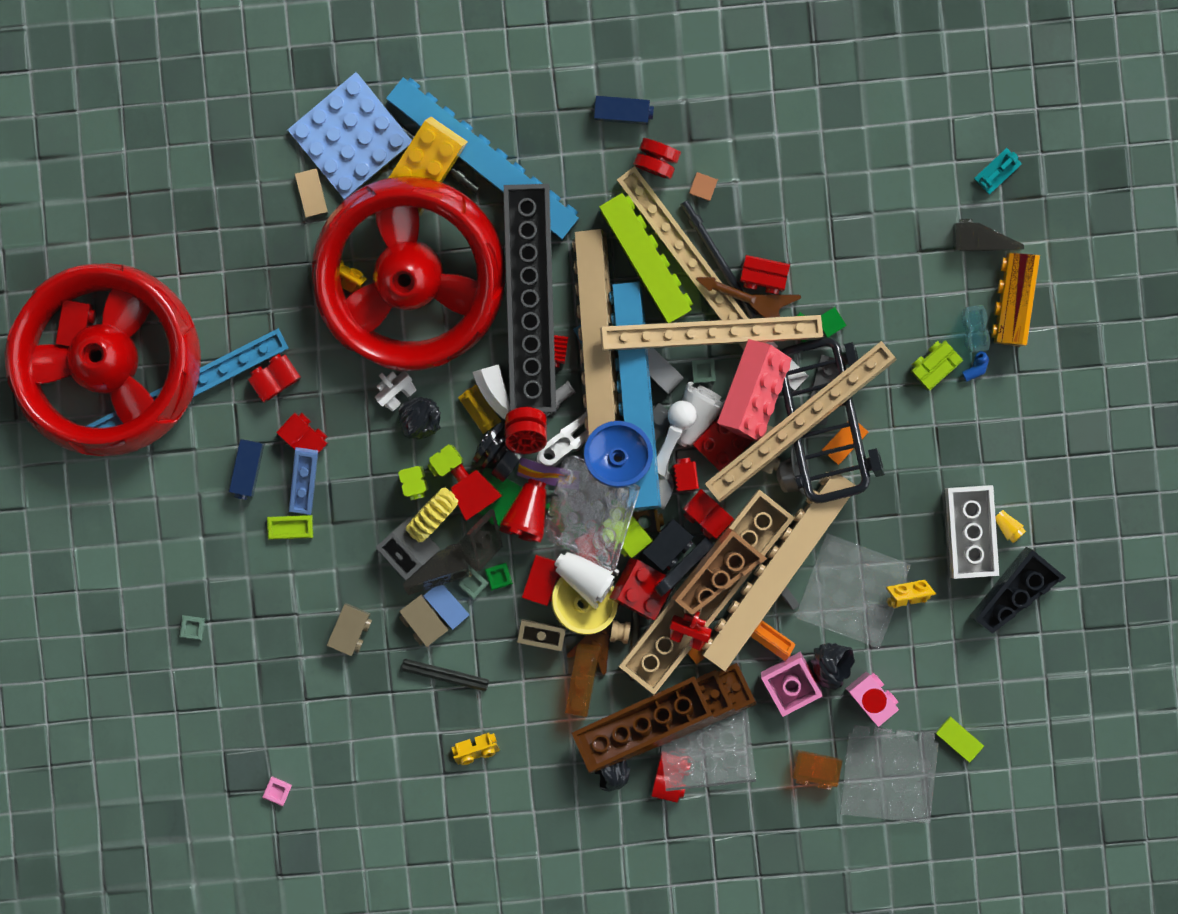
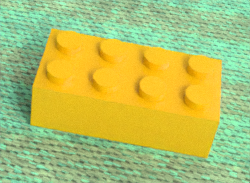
(430, 153)

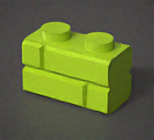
(935, 365)
(443, 462)
(413, 482)

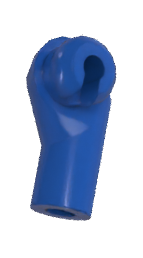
(979, 367)

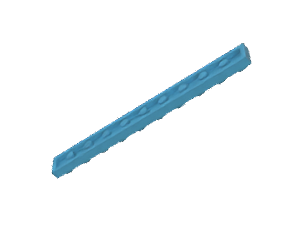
(222, 368)

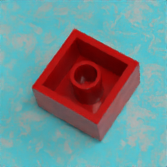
(636, 589)

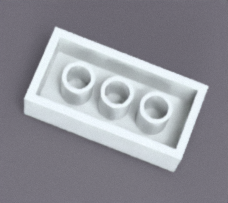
(972, 531)

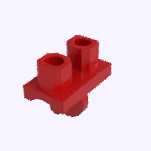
(692, 627)

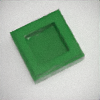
(832, 322)
(498, 576)

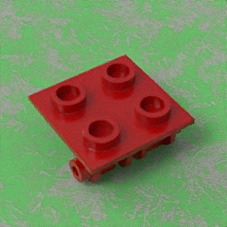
(720, 445)

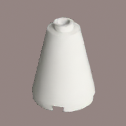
(707, 408)
(585, 577)

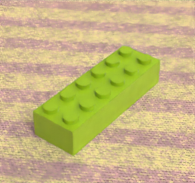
(645, 259)

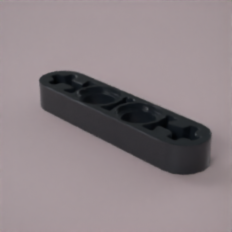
(683, 566)

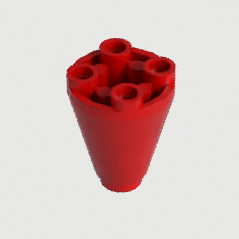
(527, 513)

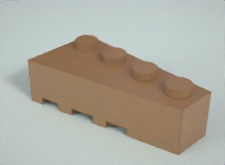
(717, 571)

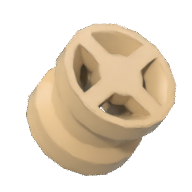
(620, 631)

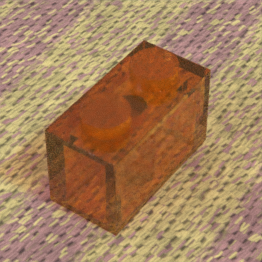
(816, 769)

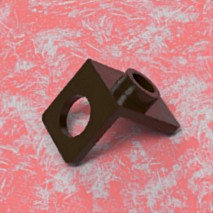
(656, 519)

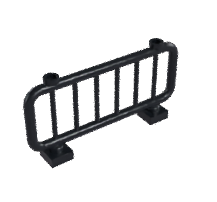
(873, 463)

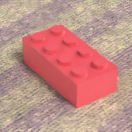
(754, 390)

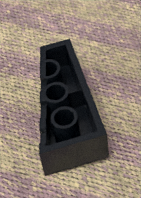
(1016, 589)

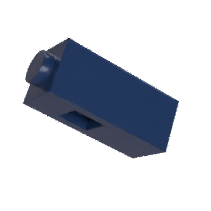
(623, 110)
(246, 469)

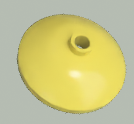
(585, 619)

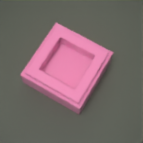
(277, 791)

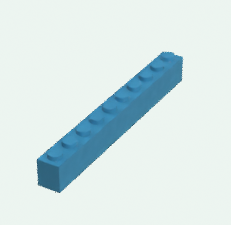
(477, 153)
(636, 385)

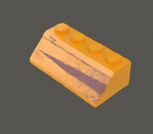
(1016, 299)

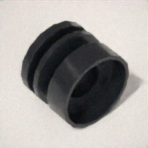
(496, 451)

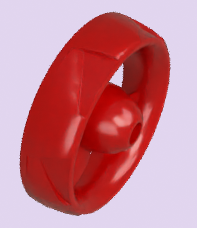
(397, 217)
(124, 313)

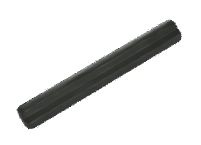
(445, 675)

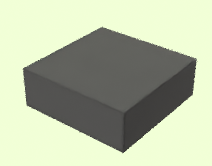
(789, 598)

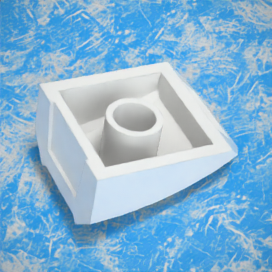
(493, 389)

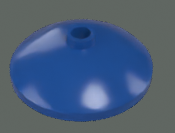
(620, 440)

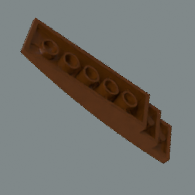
(663, 717)

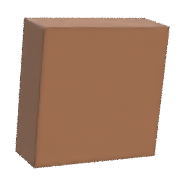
(703, 186)

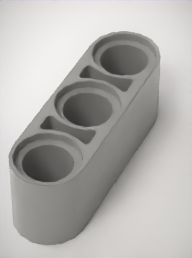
(662, 372)

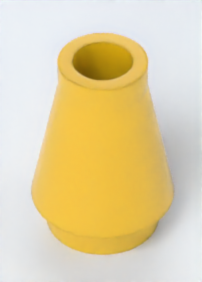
(1009, 526)

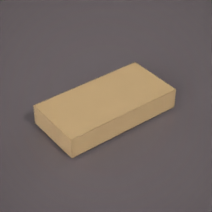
(311, 193)

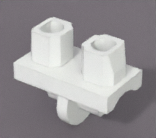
(391, 386)

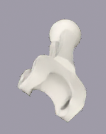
(681, 417)
(563, 443)

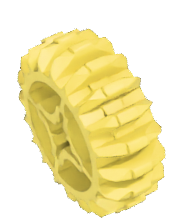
(432, 515)

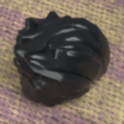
(419, 418)
(832, 664)
(614, 776)

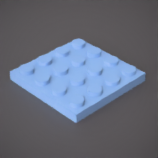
(350, 135)

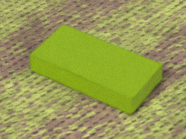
(290, 527)
(959, 739)

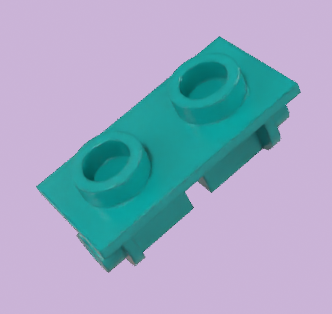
(998, 170)

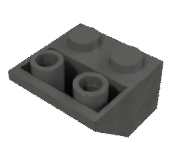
(405, 552)

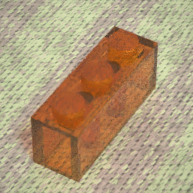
(582, 679)

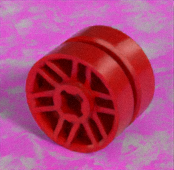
(657, 158)
(526, 430)

